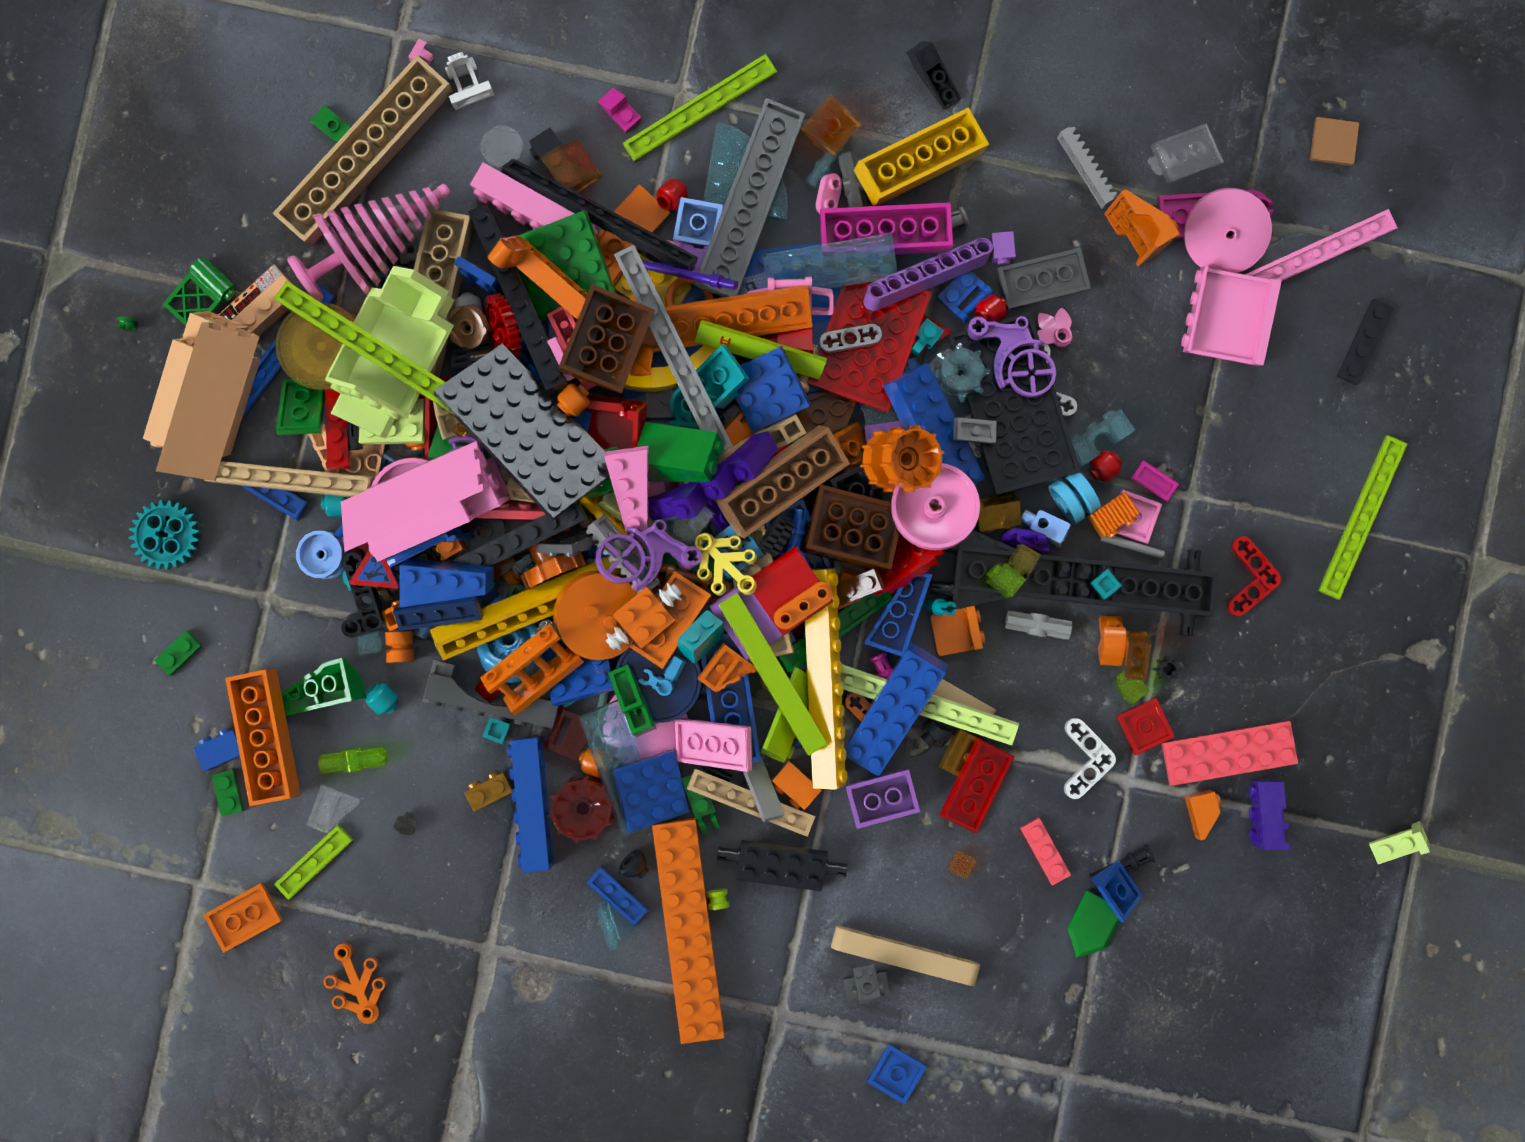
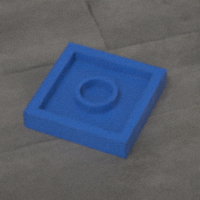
(896, 1073)

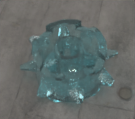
(971, 365)

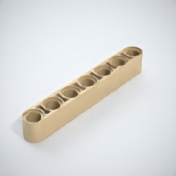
(905, 955)

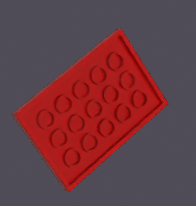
(862, 371)

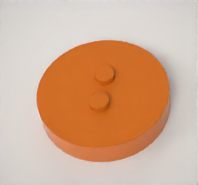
(586, 614)

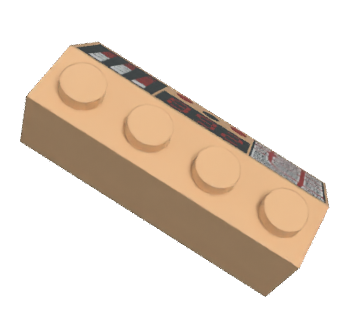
(257, 303)

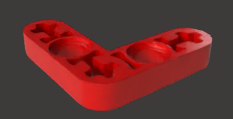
(1259, 580)

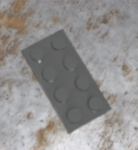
(1044, 278)

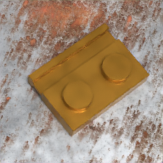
(957, 752)

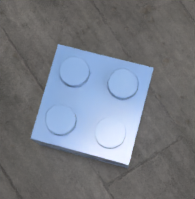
(696, 222)

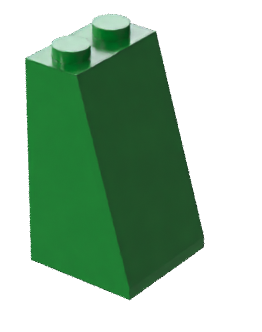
(680, 453)

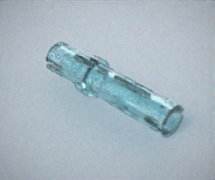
(823, 167)

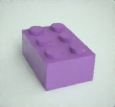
(882, 798)

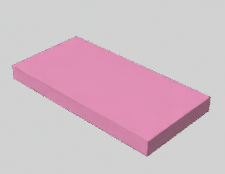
(713, 744)

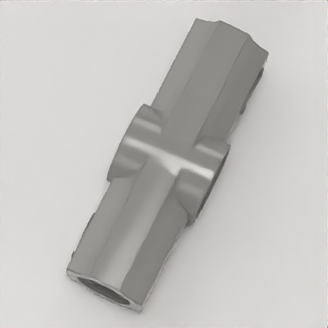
(1038, 625)

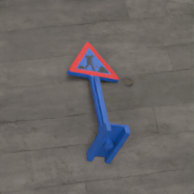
(381, 573)

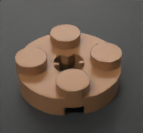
(479, 326)

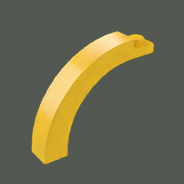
(662, 377)

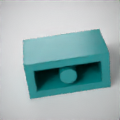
(701, 636)

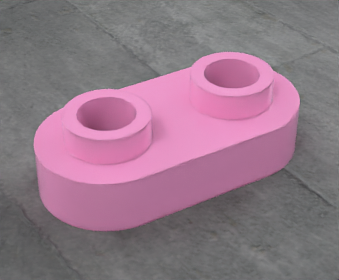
(828, 193)

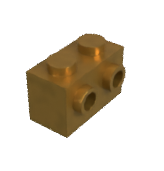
(999, 513)
(483, 794)

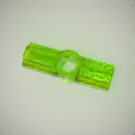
(352, 760)

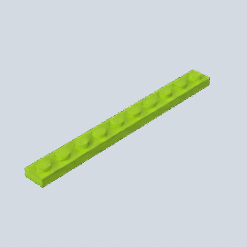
(359, 341)

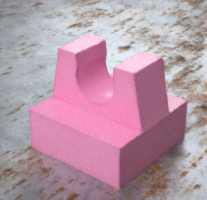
(421, 50)

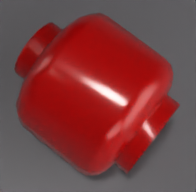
(670, 194)
(992, 308)
(1105, 466)

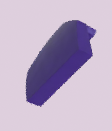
(1031, 539)

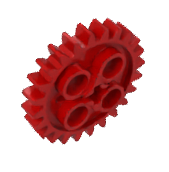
(502, 324)

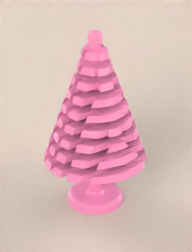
(365, 240)

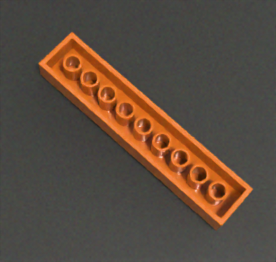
(688, 930)

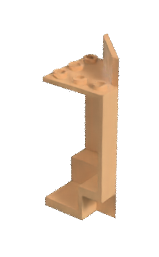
(202, 395)

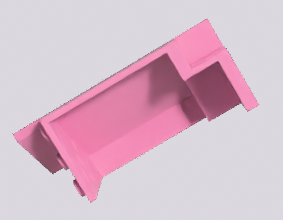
(423, 502)

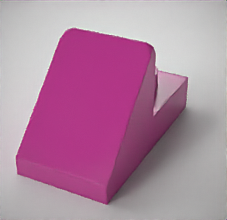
(620, 110)

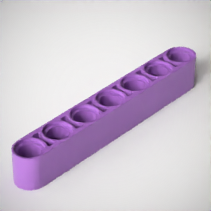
(927, 274)

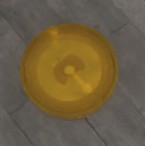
(307, 351)

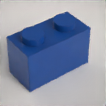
(217, 751)

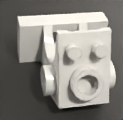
(459, 66)

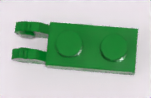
(701, 806)

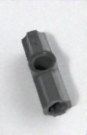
(850, 184)

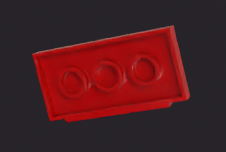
(907, 563)

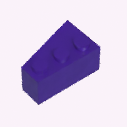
(1268, 815)

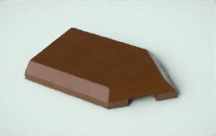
(827, 411)

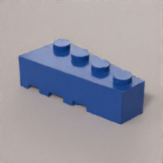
(442, 581)
(898, 622)

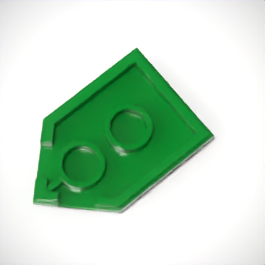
(1091, 925)

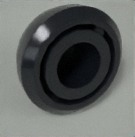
(634, 865)

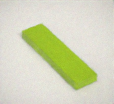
(313, 862)

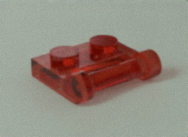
(574, 738)

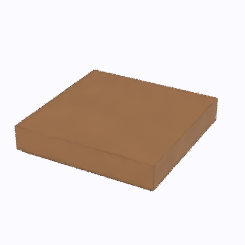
(1334, 141)

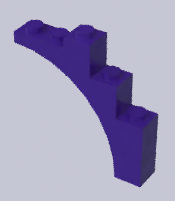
(740, 466)

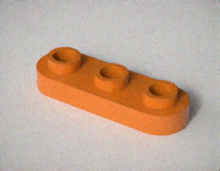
(809, 596)

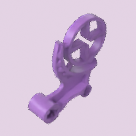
(1013, 337)
(656, 544)

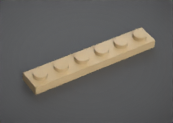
(743, 800)

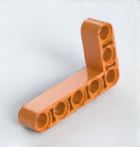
(520, 253)

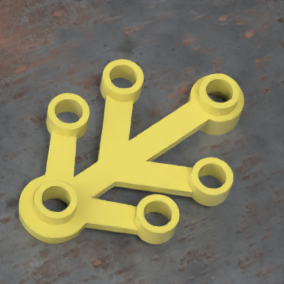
(722, 561)

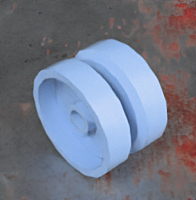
(321, 555)

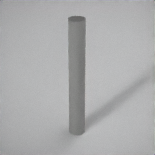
(1134, 546)

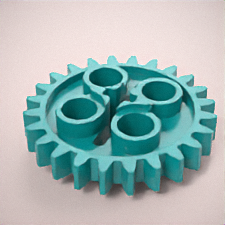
(145, 532)

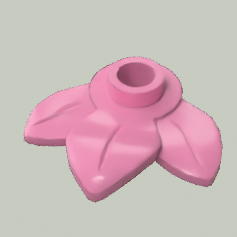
(1052, 326)

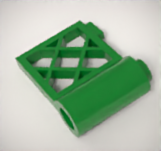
(208, 279)

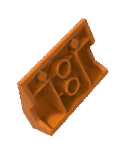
(1143, 224)

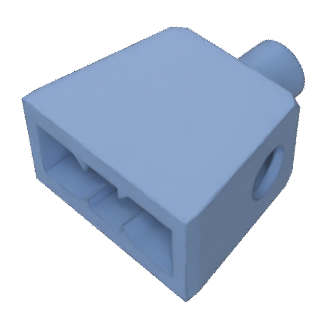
(1055, 531)

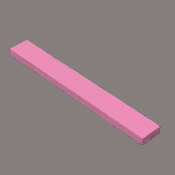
(1327, 248)

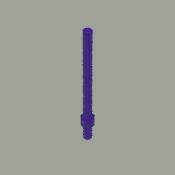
(714, 280)

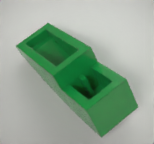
(631, 701)

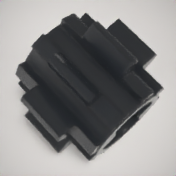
(1161, 664)

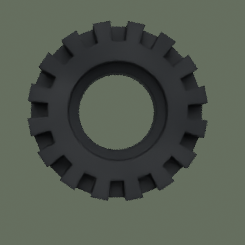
(776, 535)

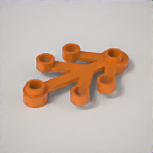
(357, 986)

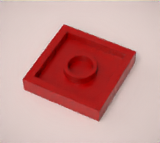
(1145, 726)

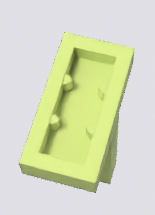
(1401, 844)

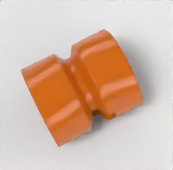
(399, 646)

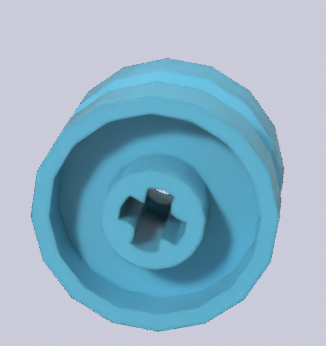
(1074, 497)

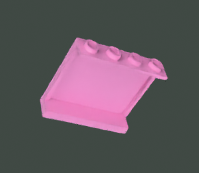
(1231, 316)

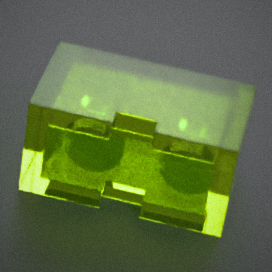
(1005, 579)

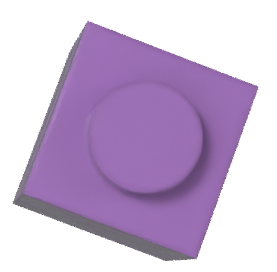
(1003, 248)

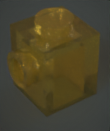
(1024, 559)

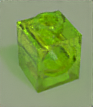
(1130, 689)

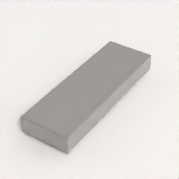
(763, 792)

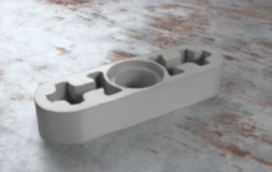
(866, 340)

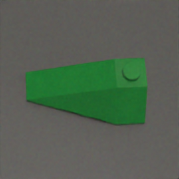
(327, 686)

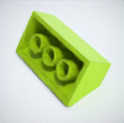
(780, 735)

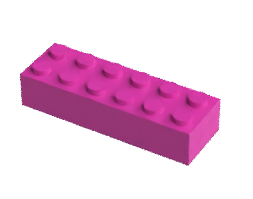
(913, 226)

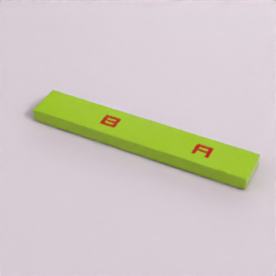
(753, 347)

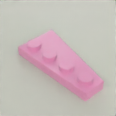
(630, 483)

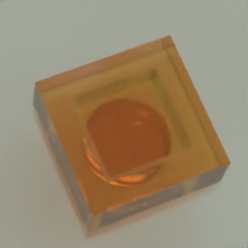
(961, 864)

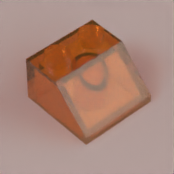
(830, 126)
(571, 166)

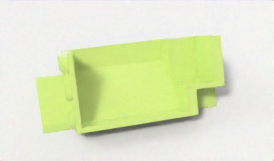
(411, 320)

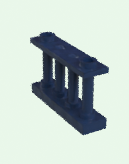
(441, 612)

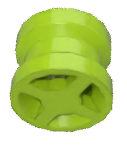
(717, 899)

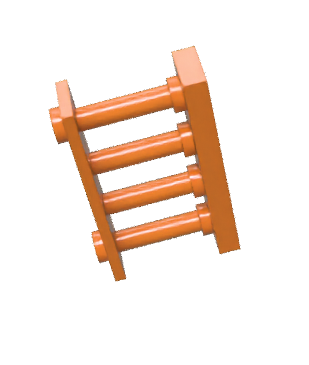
(540, 681)

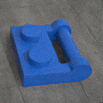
(959, 290)

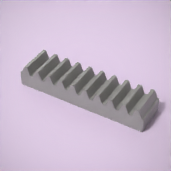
(1085, 167)
(601, 530)

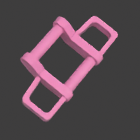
(784, 283)

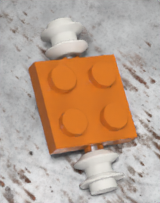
(643, 617)

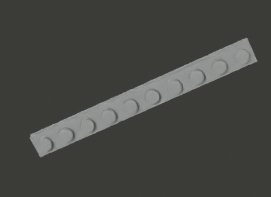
(671, 344)

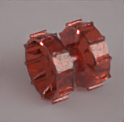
(567, 815)

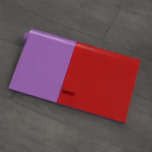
(775, 586)

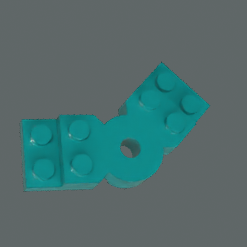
(721, 379)

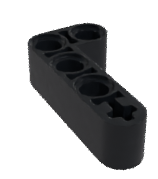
(364, 610)

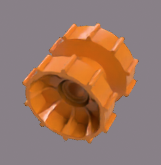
(920, 459)
(549, 566)

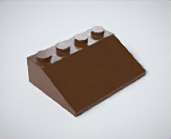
(606, 339)
(852, 529)

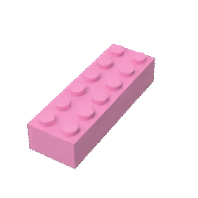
(516, 199)

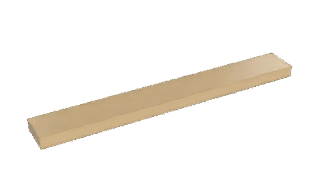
(291, 479)

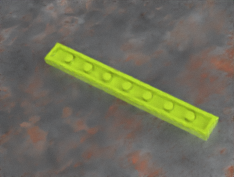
(700, 108)
(1362, 517)
(772, 674)

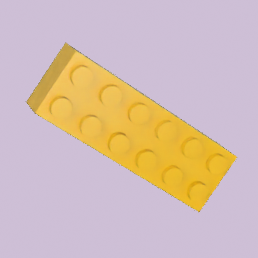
(921, 157)

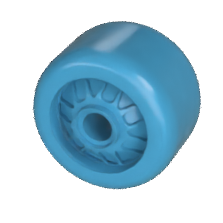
(497, 650)

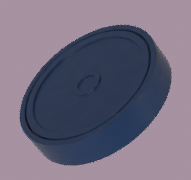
(675, 704)

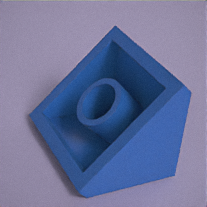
(1118, 890)

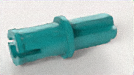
(940, 607)

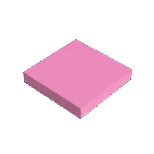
(1142, 528)

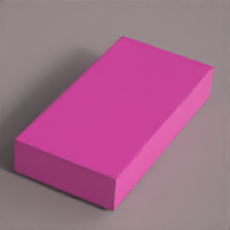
(1154, 481)

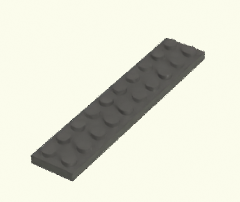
(751, 195)

